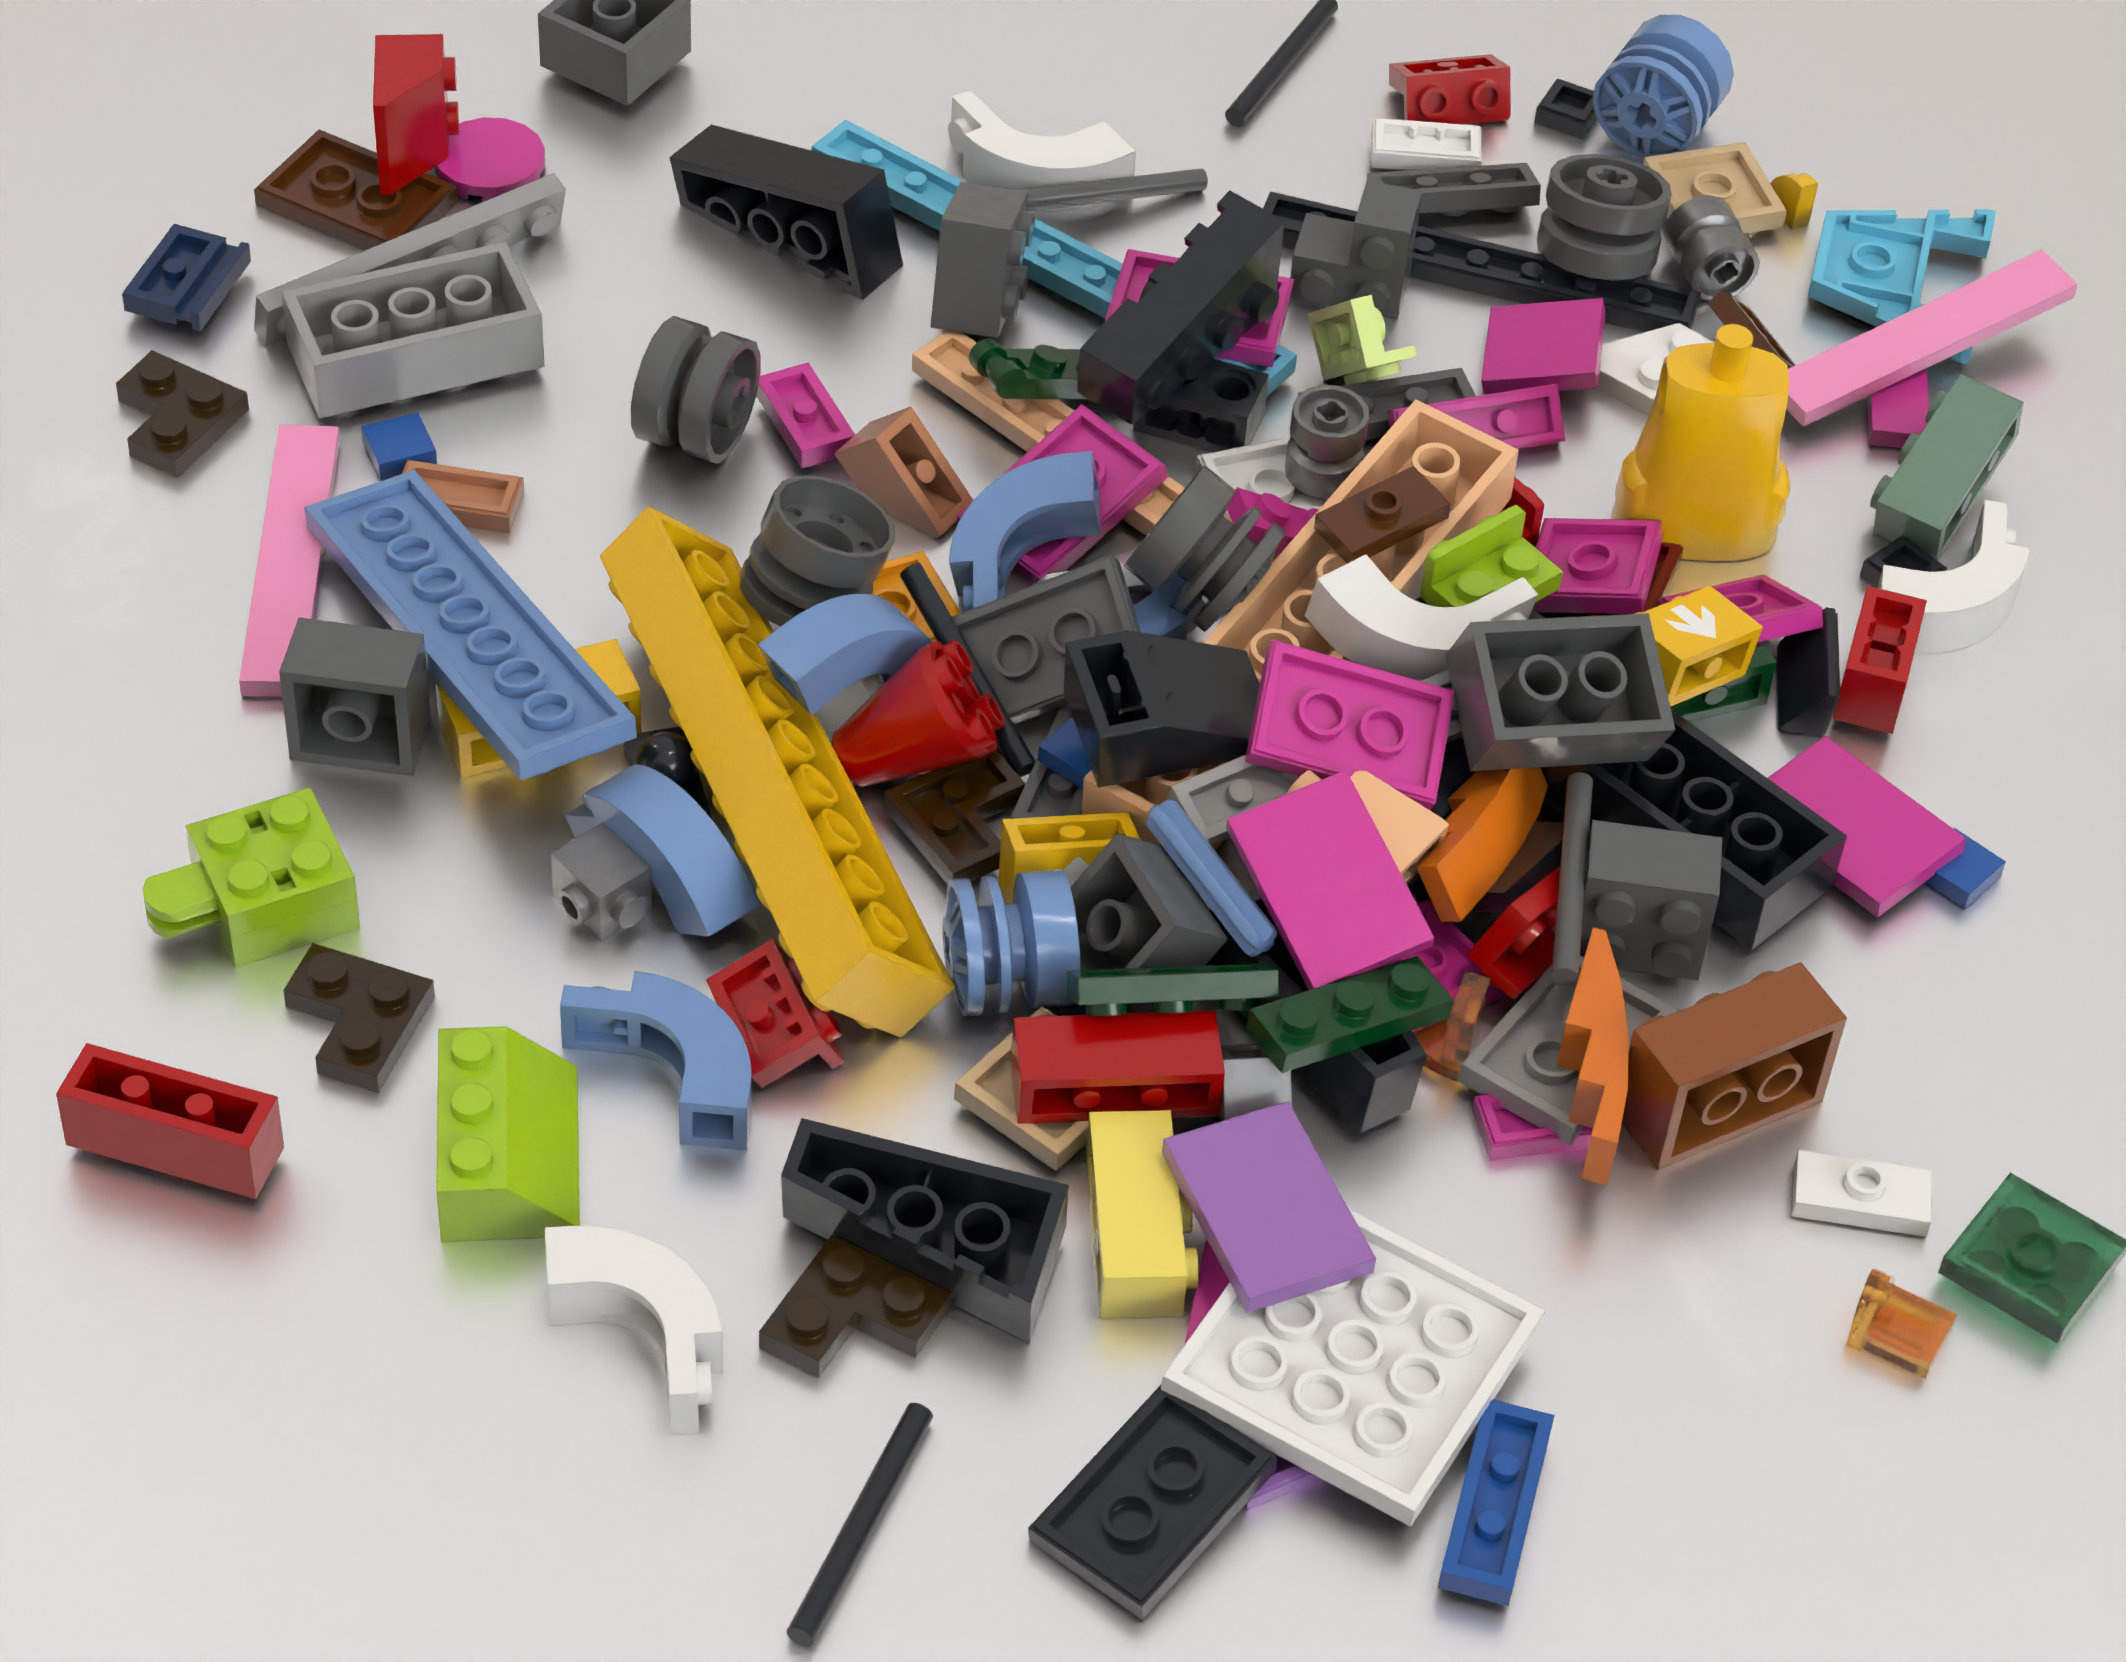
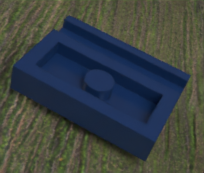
(186, 277)

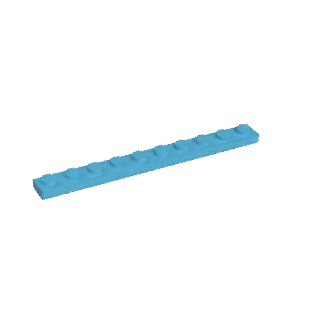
(1053, 256)

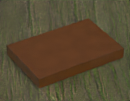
(337, 192)

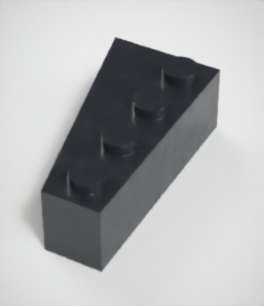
(794, 202)
(1186, 312)
(1360, 1084)
(934, 1214)

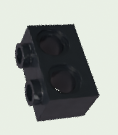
(1213, 410)

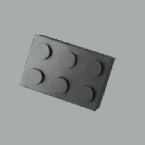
(1559, 691)

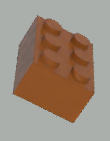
(1730, 1064)

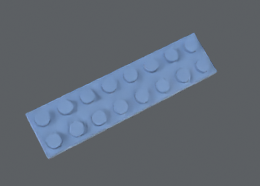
(479, 628)

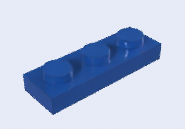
(1496, 1502)

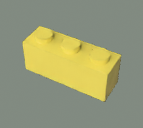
(1137, 1217)

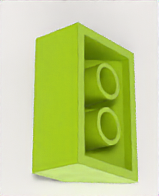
(504, 1136)

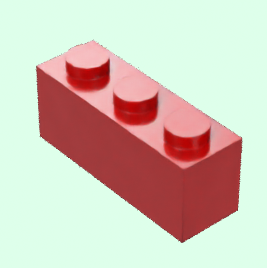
(1116, 1064)
(170, 1120)

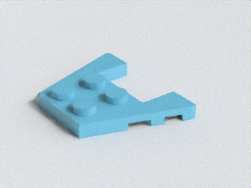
(1878, 262)

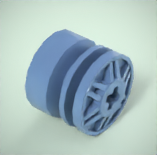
(1663, 86)
(1011, 942)

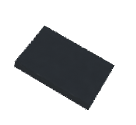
(1152, 1500)

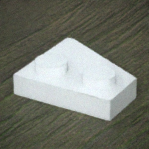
(1633, 364)

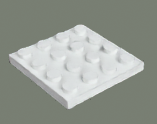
(1364, 1376)

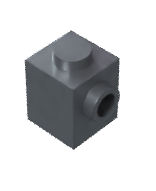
(601, 882)

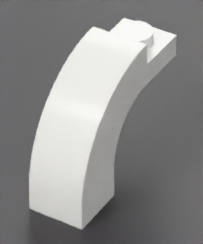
(1018, 160)
(1968, 600)
(1390, 632)
(647, 1288)

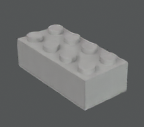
(413, 329)

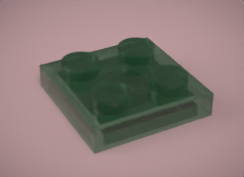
(2033, 1257)

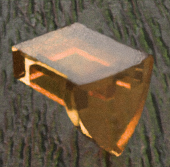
(1455, 1038)
(1899, 1325)

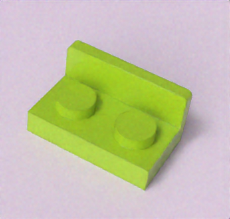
(1485, 561)

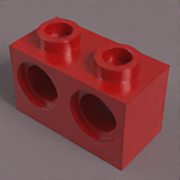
(1880, 659)

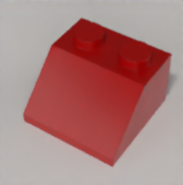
(412, 107)

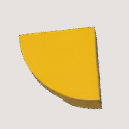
(1798, 196)

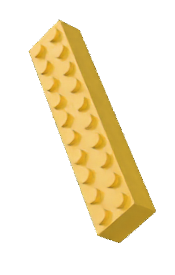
(775, 780)

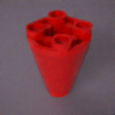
(919, 720)

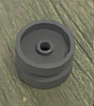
(1603, 216)
(695, 389)

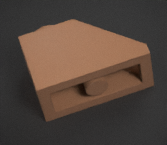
(905, 472)

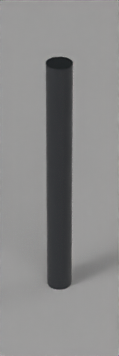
(1280, 62)
(946, 630)
(859, 1525)

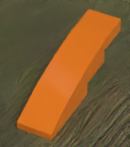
(1483, 836)
(1598, 1048)

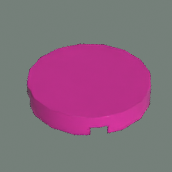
(492, 157)

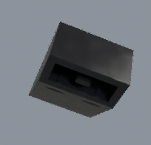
(1157, 703)

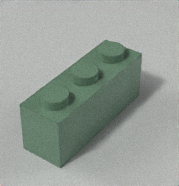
(1946, 465)

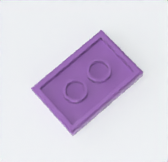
(1268, 1206)

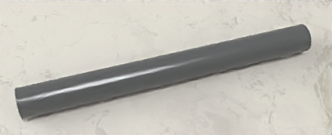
(1116, 189)
(1572, 879)

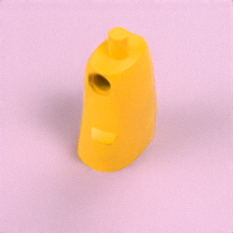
(1712, 451)

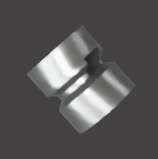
(1711, 247)
(1325, 439)

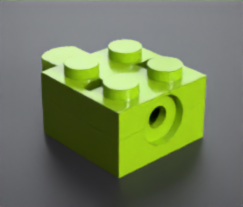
(262, 877)

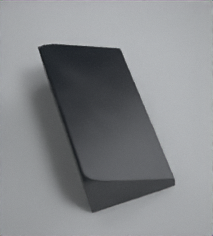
(1809, 678)

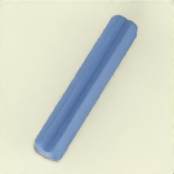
(1211, 878)

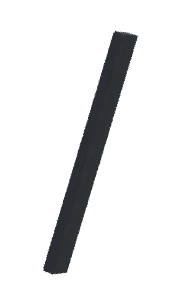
(1513, 272)

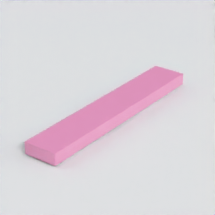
(1926, 336)
(288, 553)

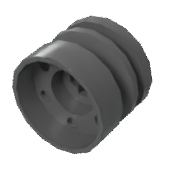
(815, 546)
(1206, 549)

